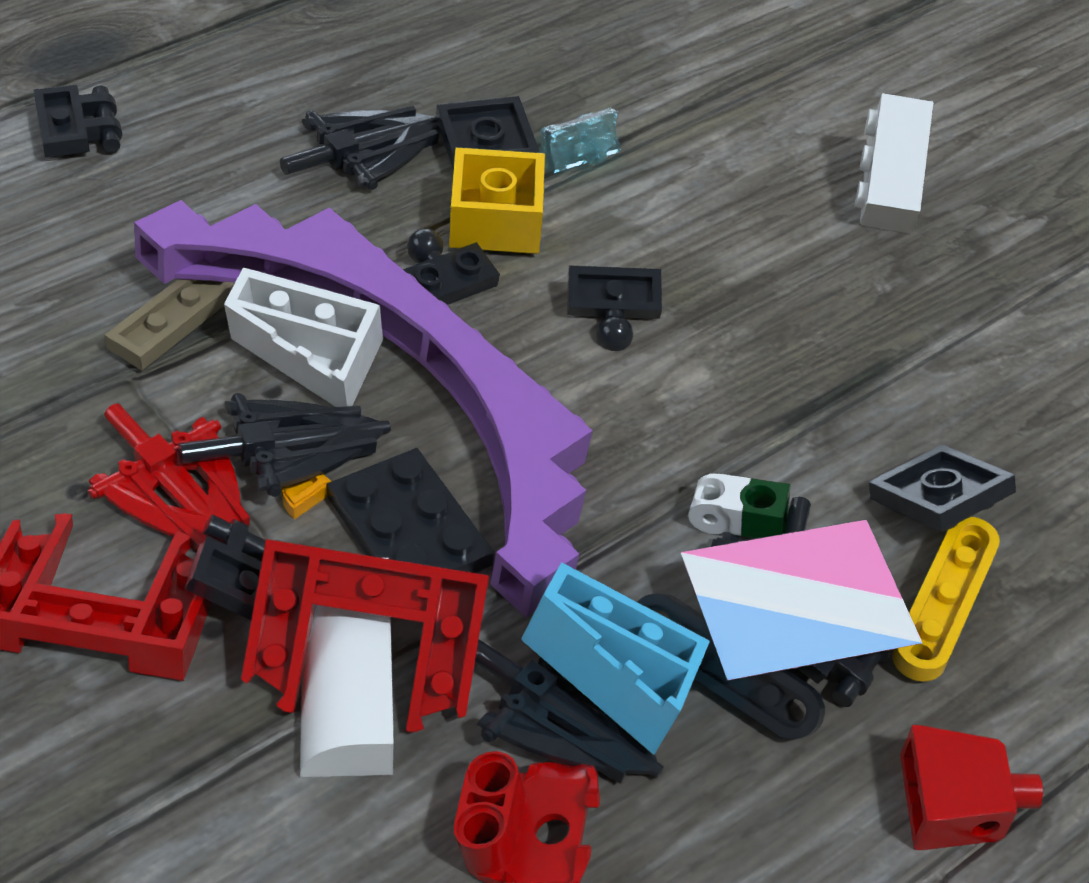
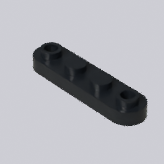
(760, 696)

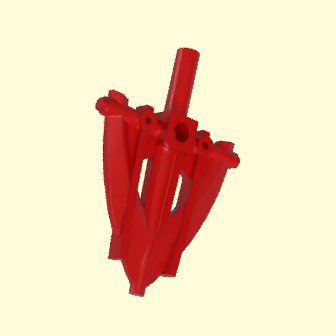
(159, 464)

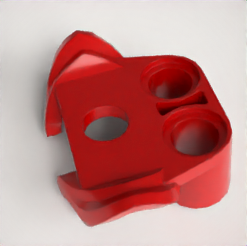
(516, 814)

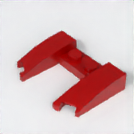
(304, 576)
(153, 633)

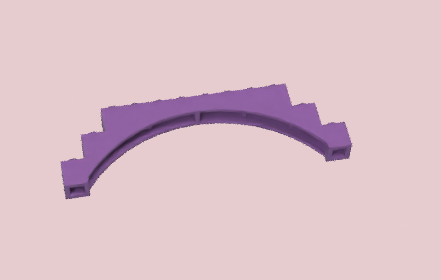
(523, 427)

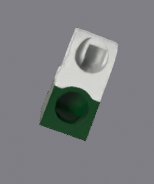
(740, 506)

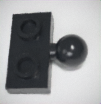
(449, 275)
(614, 295)

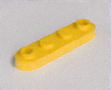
(947, 598)

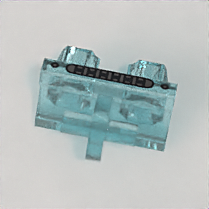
(581, 140)

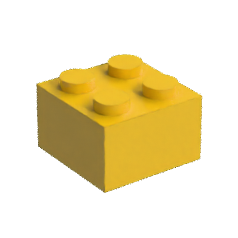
(497, 200)

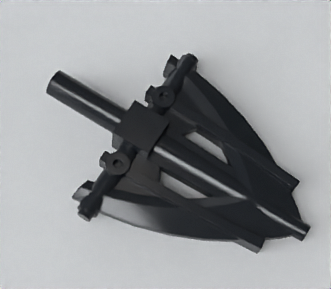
(365, 142)
(289, 440)
(542, 693)

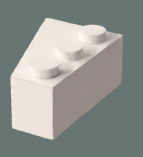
(894, 163)
(306, 332)

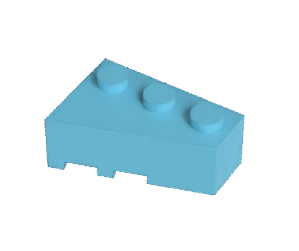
(616, 653)

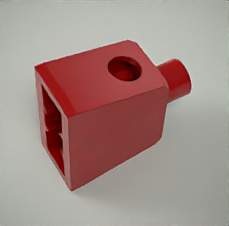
(961, 788)

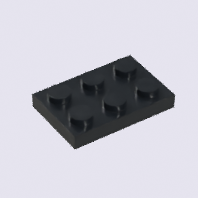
(409, 515)

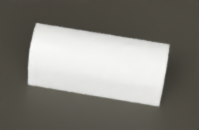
(347, 696)

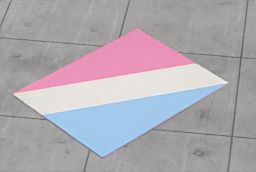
(799, 599)

